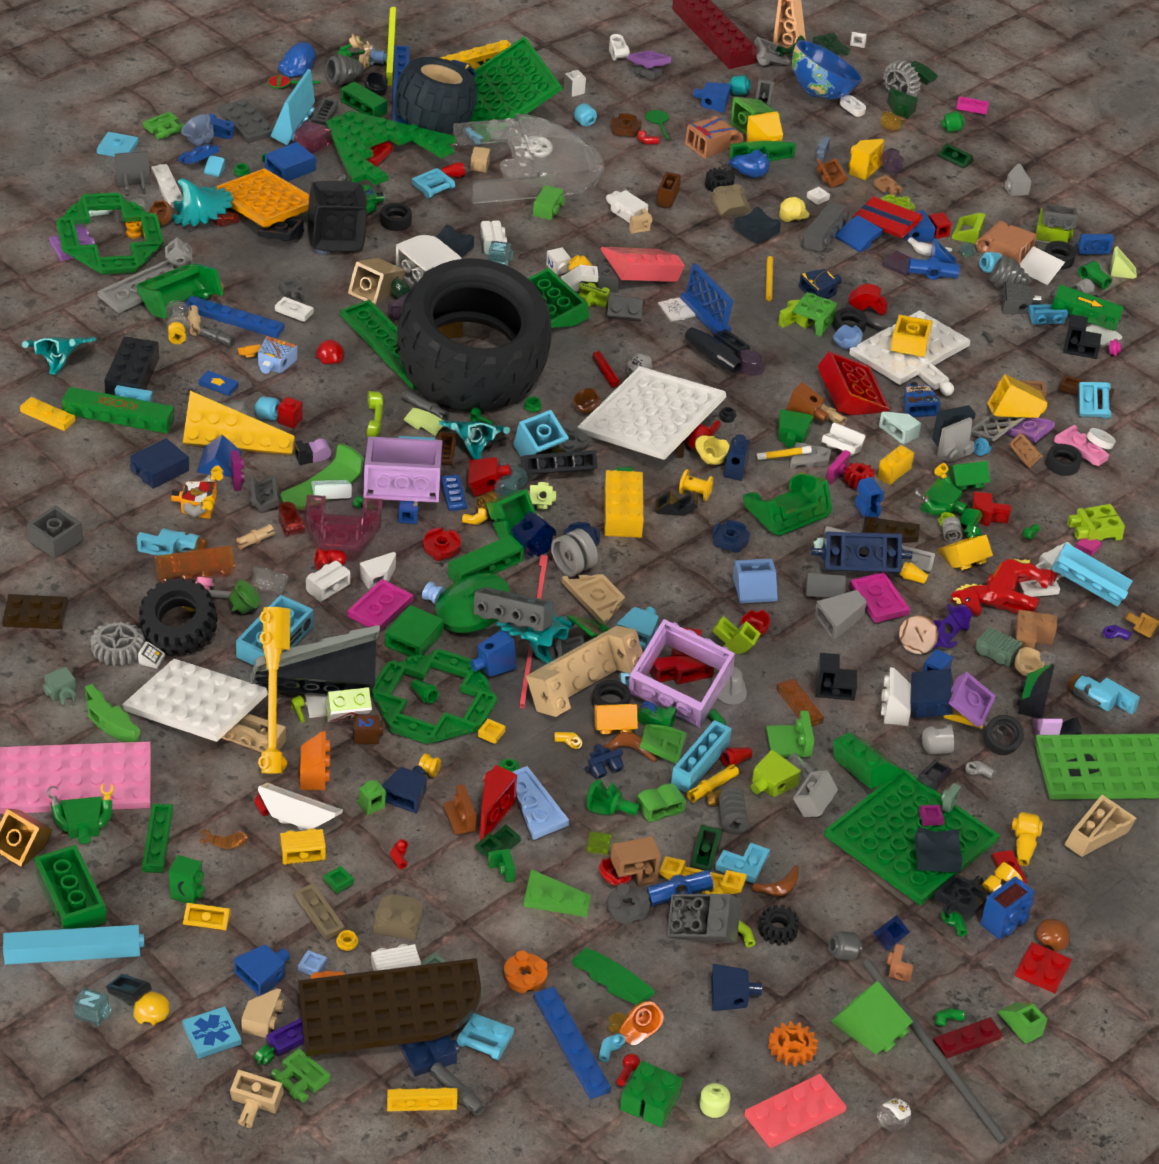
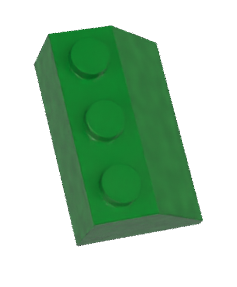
(864, 760)

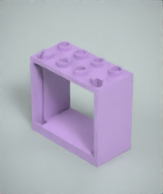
(403, 469)
(694, 646)

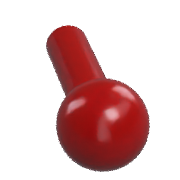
(630, 1063)

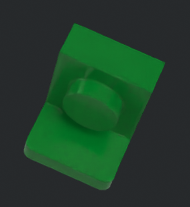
(503, 860)

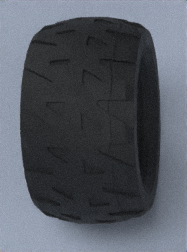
(480, 294)

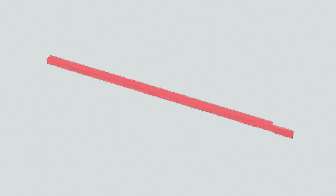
(543, 562)

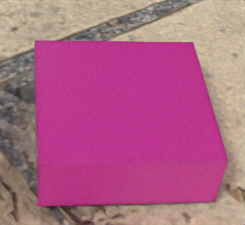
(1088, 546)

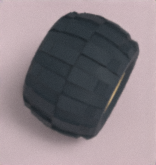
(435, 94)

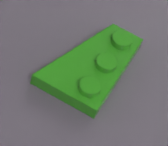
(555, 896)

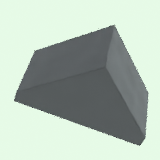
(765, 91)

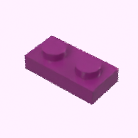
(237, 476)

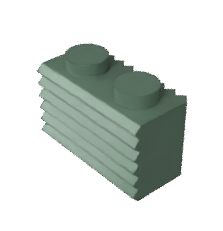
(998, 646)

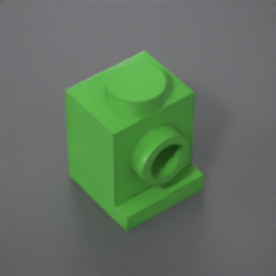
(371, 791)

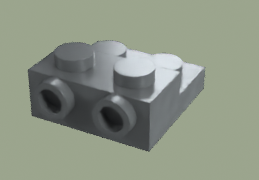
(1059, 216)

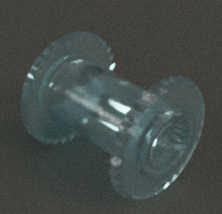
(511, 482)

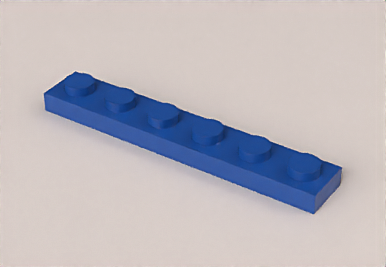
(236, 317)
(572, 1043)

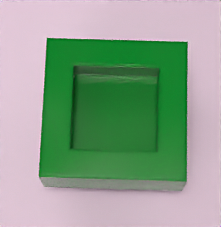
(338, 879)

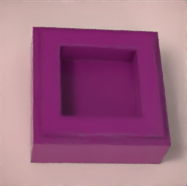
(931, 815)

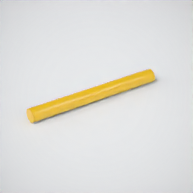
(769, 278)

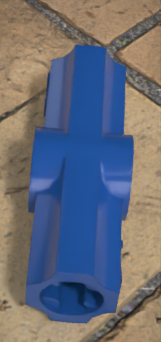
(933, 268)
(692, 884)

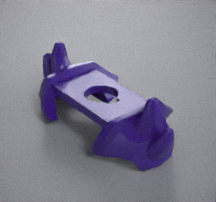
(957, 619)

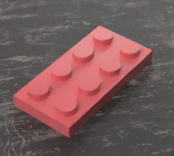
(795, 1110)

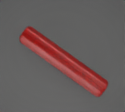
(606, 369)

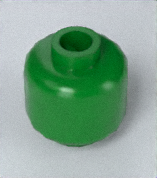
(953, 122)

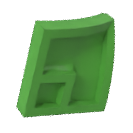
(663, 741)

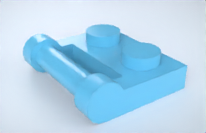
(430, 179)
(1089, 399)
(488, 1032)

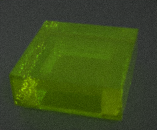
(598, 843)

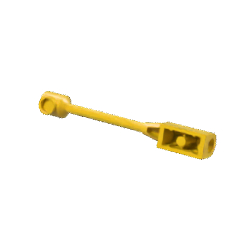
(274, 639)

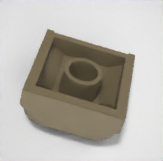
(730, 200)
(398, 917)

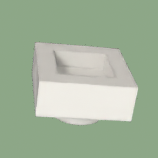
(818, 195)

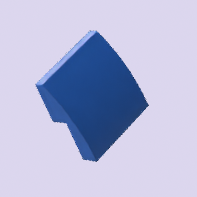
(859, 233)

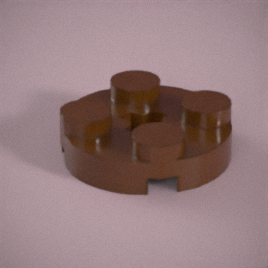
(625, 125)

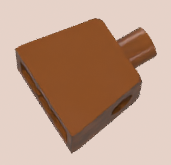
(808, 402)

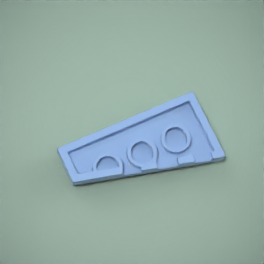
(537, 806)

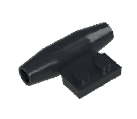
(719, 349)

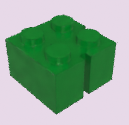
(509, 511)
(656, 1088)

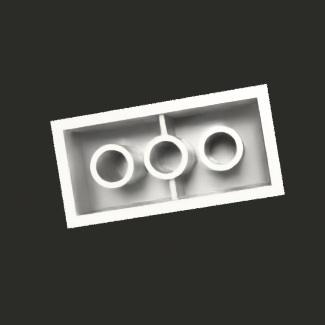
(422, 254)

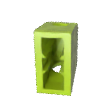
(774, 775)

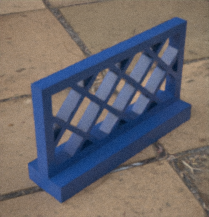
(702, 307)

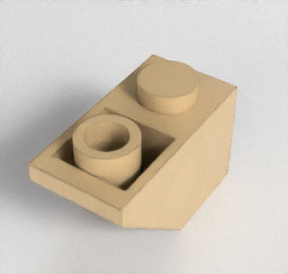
(261, 1013)

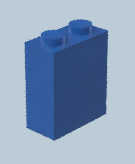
(290, 162)

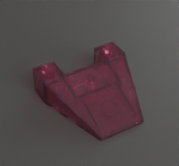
(342, 531)

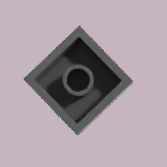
(55, 531)

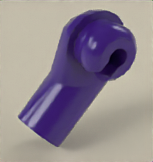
(1115, 631)

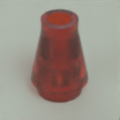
(226, 219)

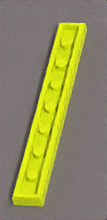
(391, 42)

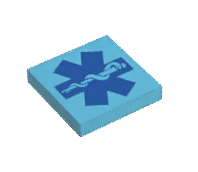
(211, 1032)

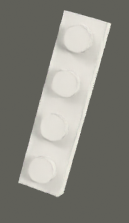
(166, 183)

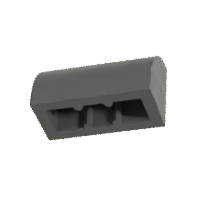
(824, 585)

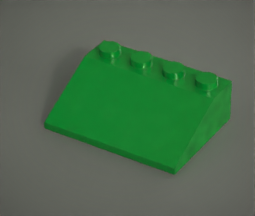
(564, 304)

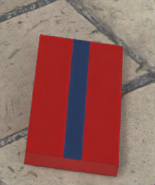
(889, 217)

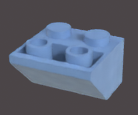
(755, 580)

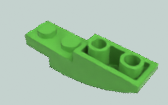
(108, 718)

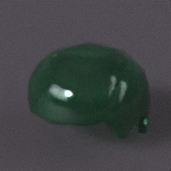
(399, 287)

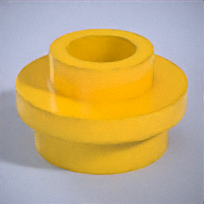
(347, 940)

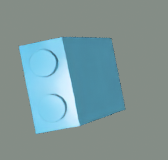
(538, 434)

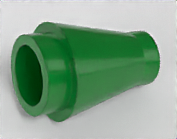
(427, 692)

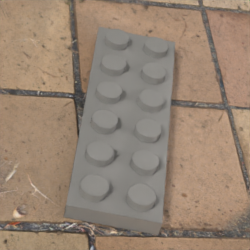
(124, 293)

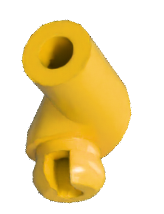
(476, 519)
(569, 738)

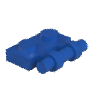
(198, 153)

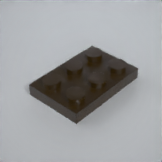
(35, 611)

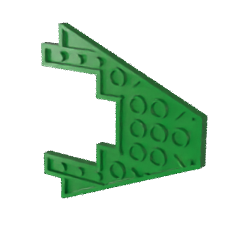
(357, 132)

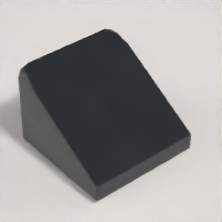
(1071, 727)

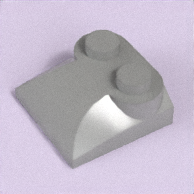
(766, 53)
(956, 441)

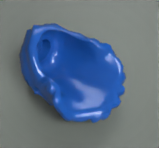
(297, 60)
(751, 165)

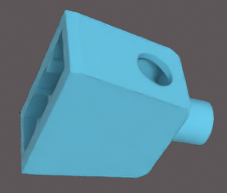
(643, 621)

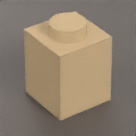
(480, 159)

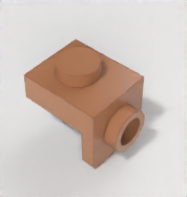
(898, 969)

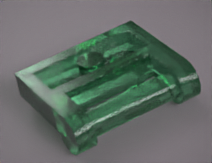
(831, 43)

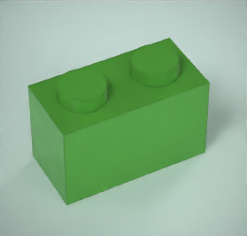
(548, 202)

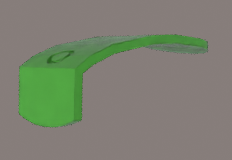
(346, 466)

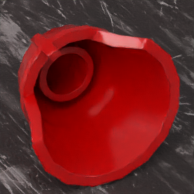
(702, 430)

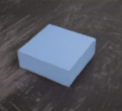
(312, 963)

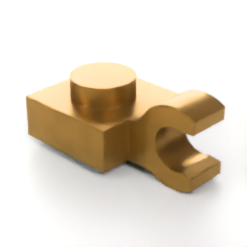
(1144, 624)

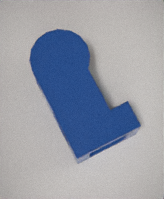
(222, 128)
(408, 512)

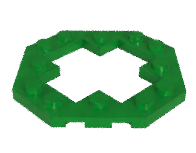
(89, 254)
(448, 726)

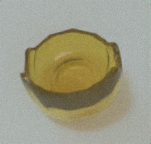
(891, 121)

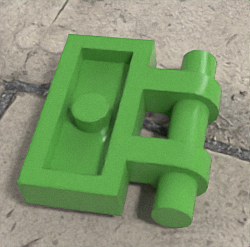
(160, 124)
(305, 1071)

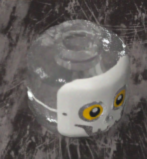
(894, 1114)

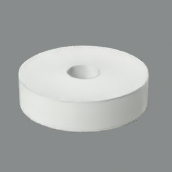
(1101, 438)

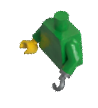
(942, 495)
(82, 816)

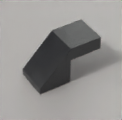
(671, 505)

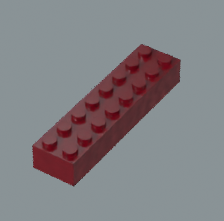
(716, 32)

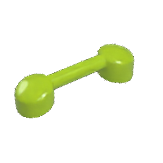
(375, 401)

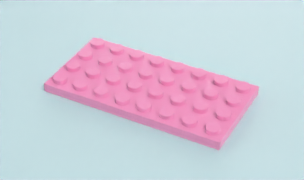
(77, 773)

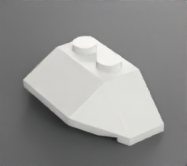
(296, 808)

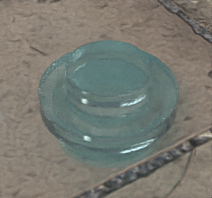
(967, 249)

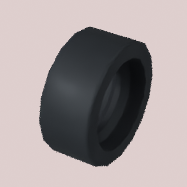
(396, 209)
(1063, 248)
(850, 314)
(1066, 451)
(611, 687)
(998, 748)

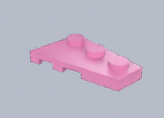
(1089, 450)

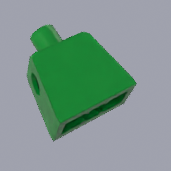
(793, 427)

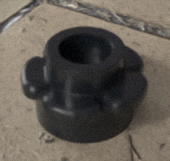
(727, 414)

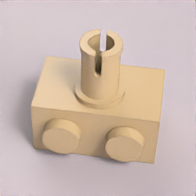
(256, 1094)

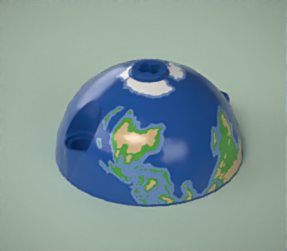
(822, 71)

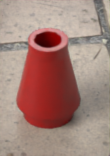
(454, 170)
(735, 755)

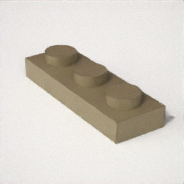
(319, 911)

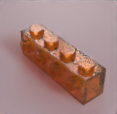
(194, 562)

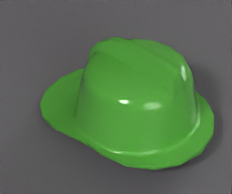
(244, 597)

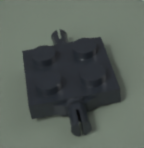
(962, 895)

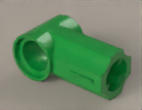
(1095, 274)

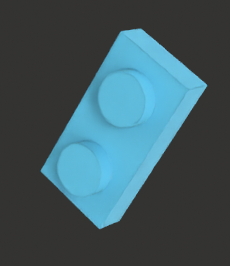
(134, 393)

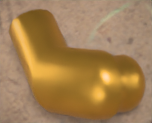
(713, 798)

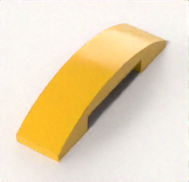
(730, 883)

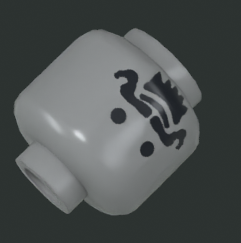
(638, 360)

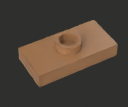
(1025, 450)

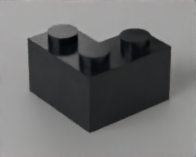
(1079, 341)
(832, 681)

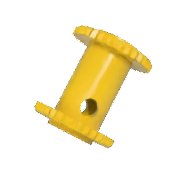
(696, 484)

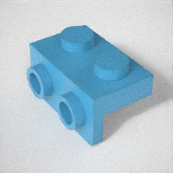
(1045, 315)

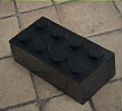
(132, 364)

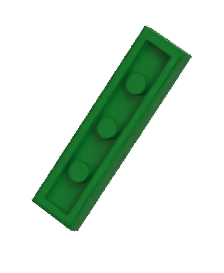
(157, 838)

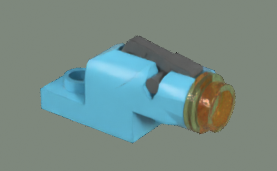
(170, 542)
(1103, 694)

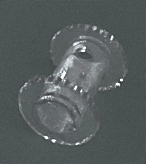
(177, 312)

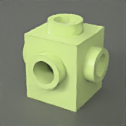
(536, 490)

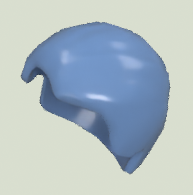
(848, 337)

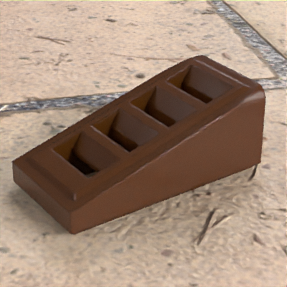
(448, 438)

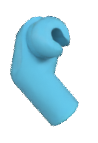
(609, 1045)

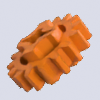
(792, 1044)

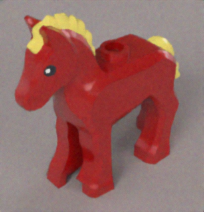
(1001, 588)

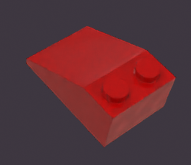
(498, 798)

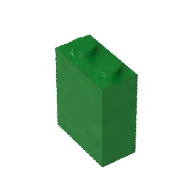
(414, 632)

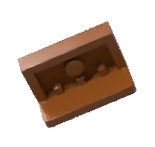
(832, 172)

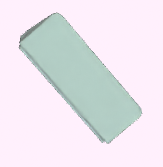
(332, 488)

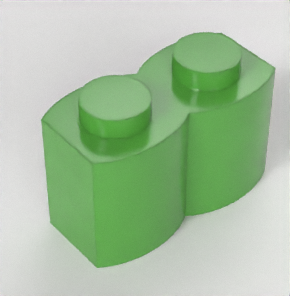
(661, 802)

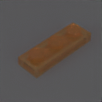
(799, 701)

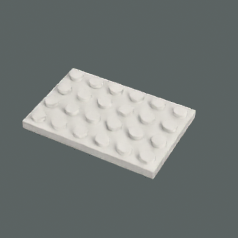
(902, 366)
(195, 699)

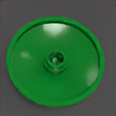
(457, 602)

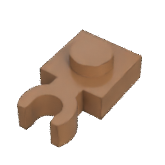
(887, 184)

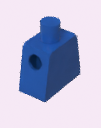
(714, 96)
(923, 231)
(495, 655)
(261, 968)

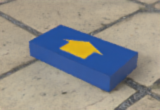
(218, 383)

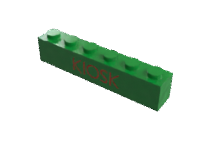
(118, 410)

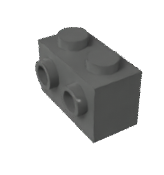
(606, 275)

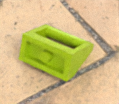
(971, 235)

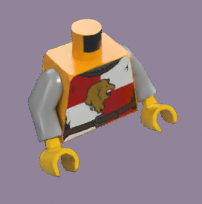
(199, 496)

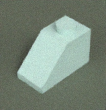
(900, 426)

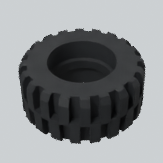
(176, 594)

